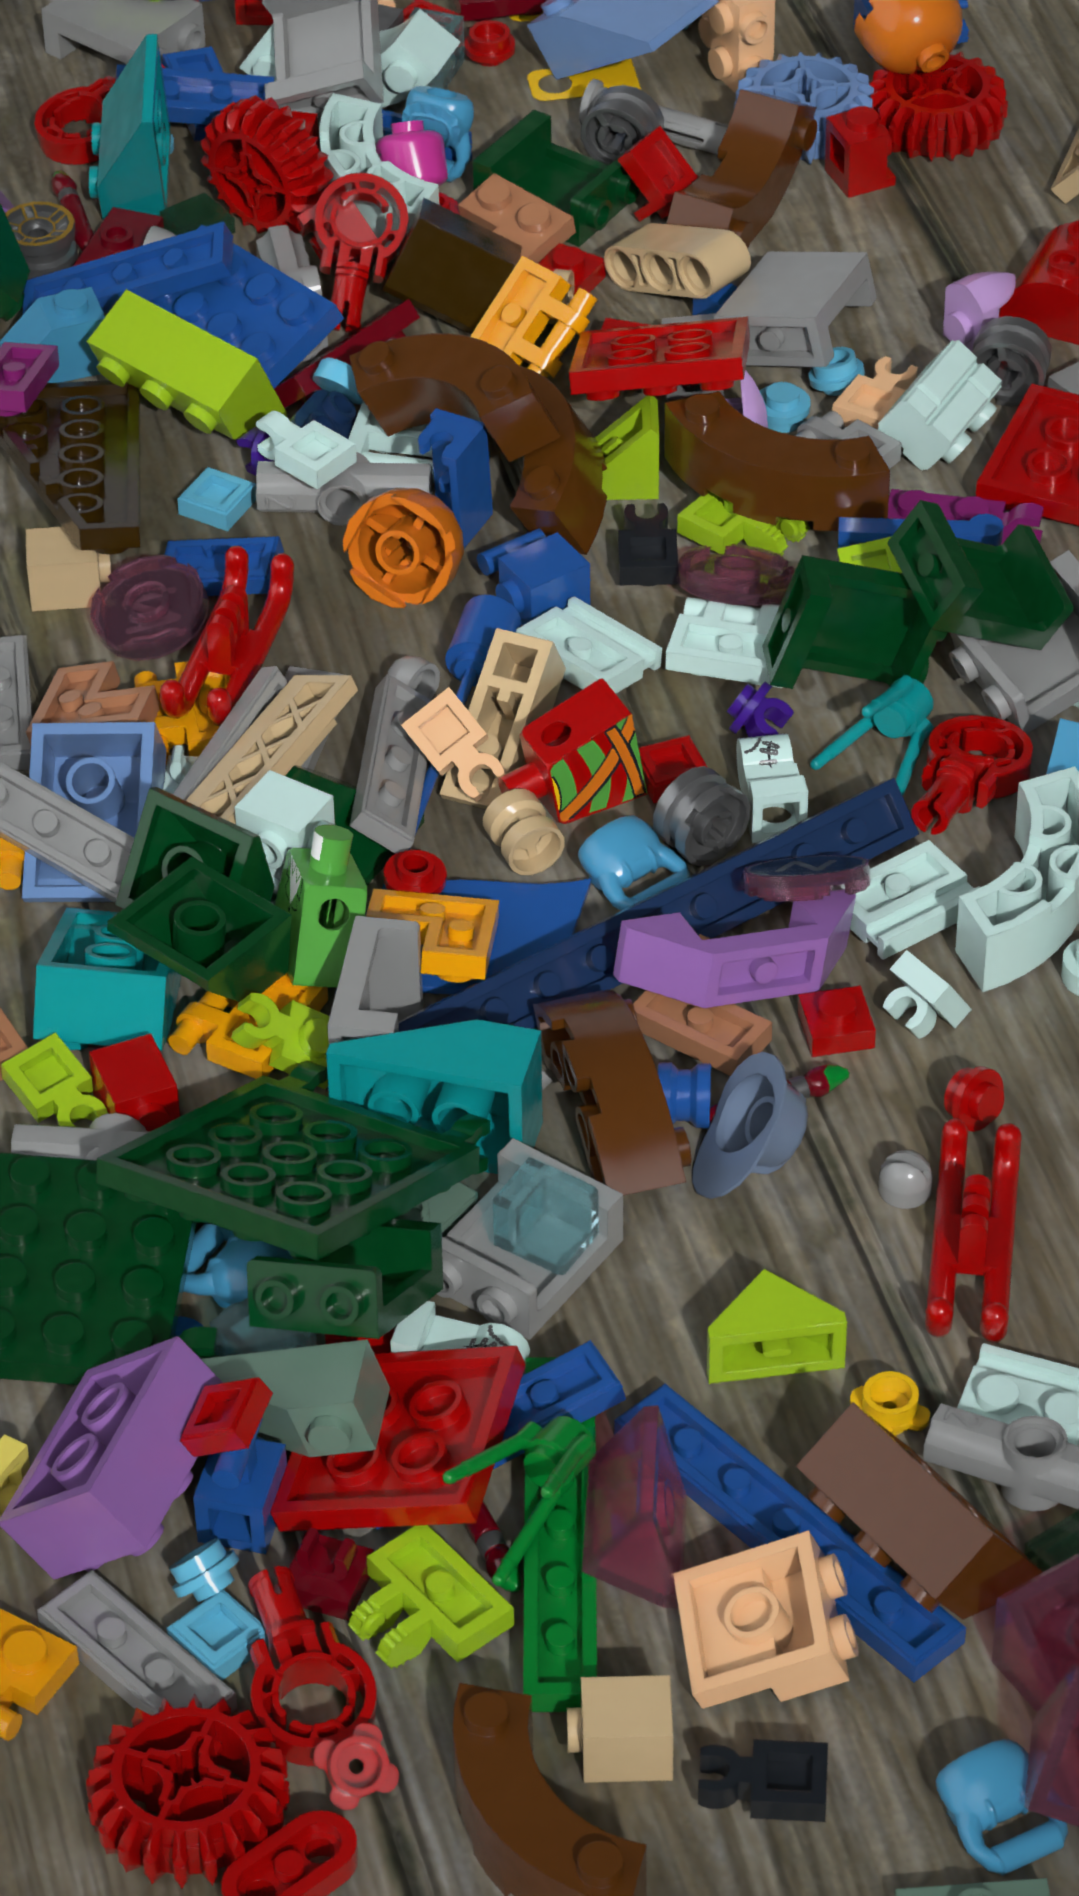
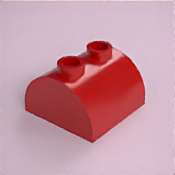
(1050, 286)

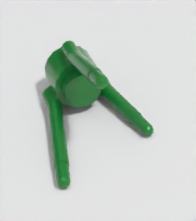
(551, 1461)

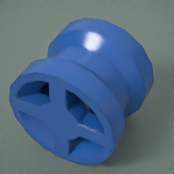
(687, 1092)

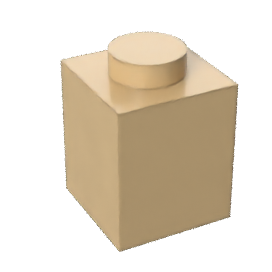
(60, 572)
(623, 1729)

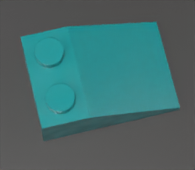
(134, 137)
(100, 986)
(445, 1073)

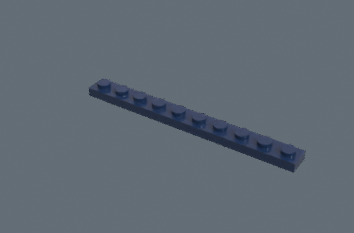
(707, 900)

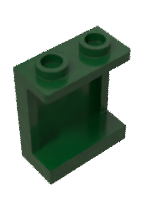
(557, 175)
(978, 587)
(849, 625)
(355, 1289)

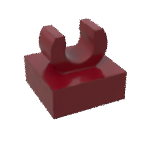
(330, 1574)

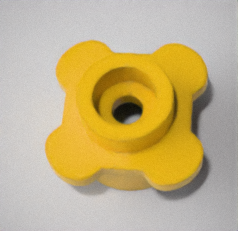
(892, 1402)

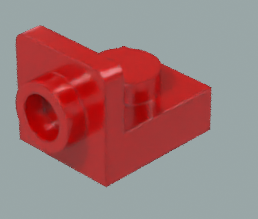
(657, 171)

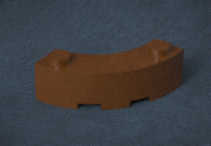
(755, 166)
(457, 374)
(773, 471)
(564, 478)
(625, 1118)
(516, 1821)

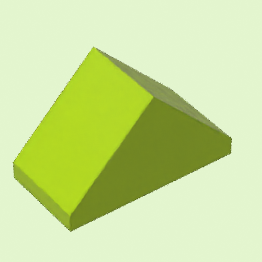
(632, 453)
(775, 1333)

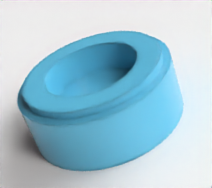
(337, 376)

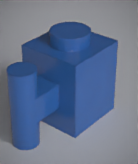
(537, 573)
(238, 1495)

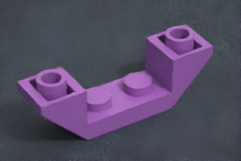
(673, 961)

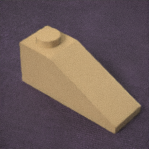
(512, 691)

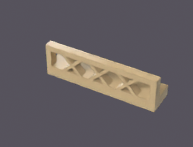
(276, 740)

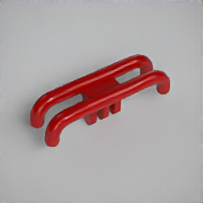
(228, 643)
(974, 1230)

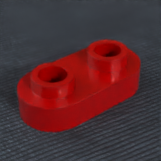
(283, 1862)

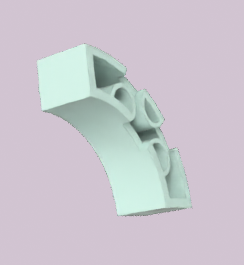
(409, 55)
(349, 138)
(1034, 903)

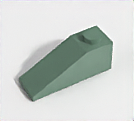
(322, 1397)

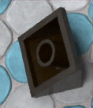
(451, 266)

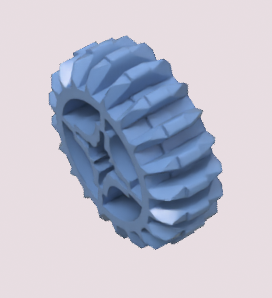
(813, 82)

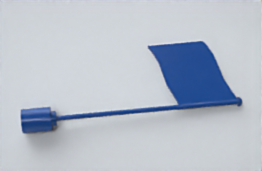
(528, 912)

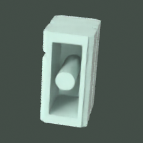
(941, 405)

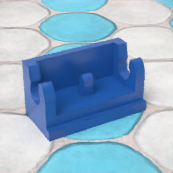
(460, 468)

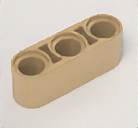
(677, 260)

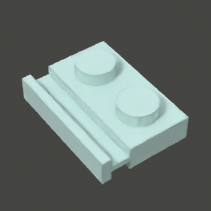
(595, 645)
(908, 899)
(1020, 1385)

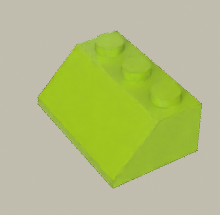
(182, 367)

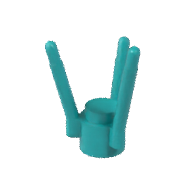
(896, 714)

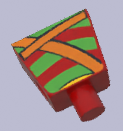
(580, 756)

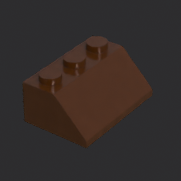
(912, 1517)

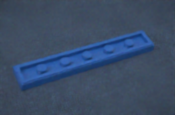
(766, 1508)

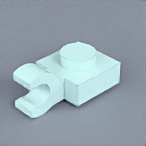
(308, 452)

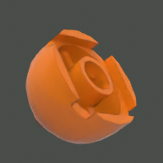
(910, 33)
(403, 547)

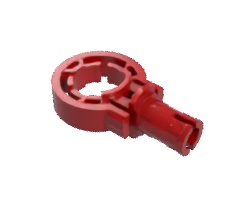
(69, 106)
(352, 277)
(958, 777)
(299, 1662)

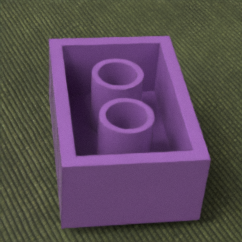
(111, 1462)

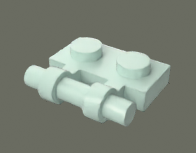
(721, 641)

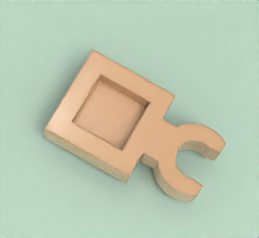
(872, 398)
(450, 738)

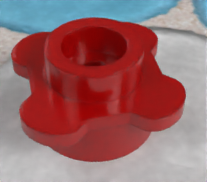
(376, 1771)

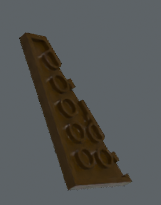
(83, 459)

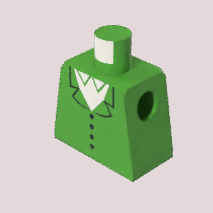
(323, 896)

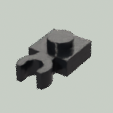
(647, 549)
(780, 1779)

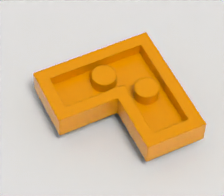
(453, 930)

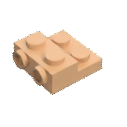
(738, 37)
(765, 1622)

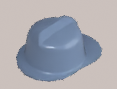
(753, 1128)

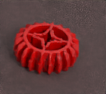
(941, 110)
(264, 163)
(174, 1769)

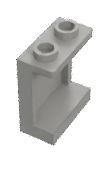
(121, 25)
(325, 51)
(795, 300)
(1022, 681)
(377, 979)
(505, 1285)

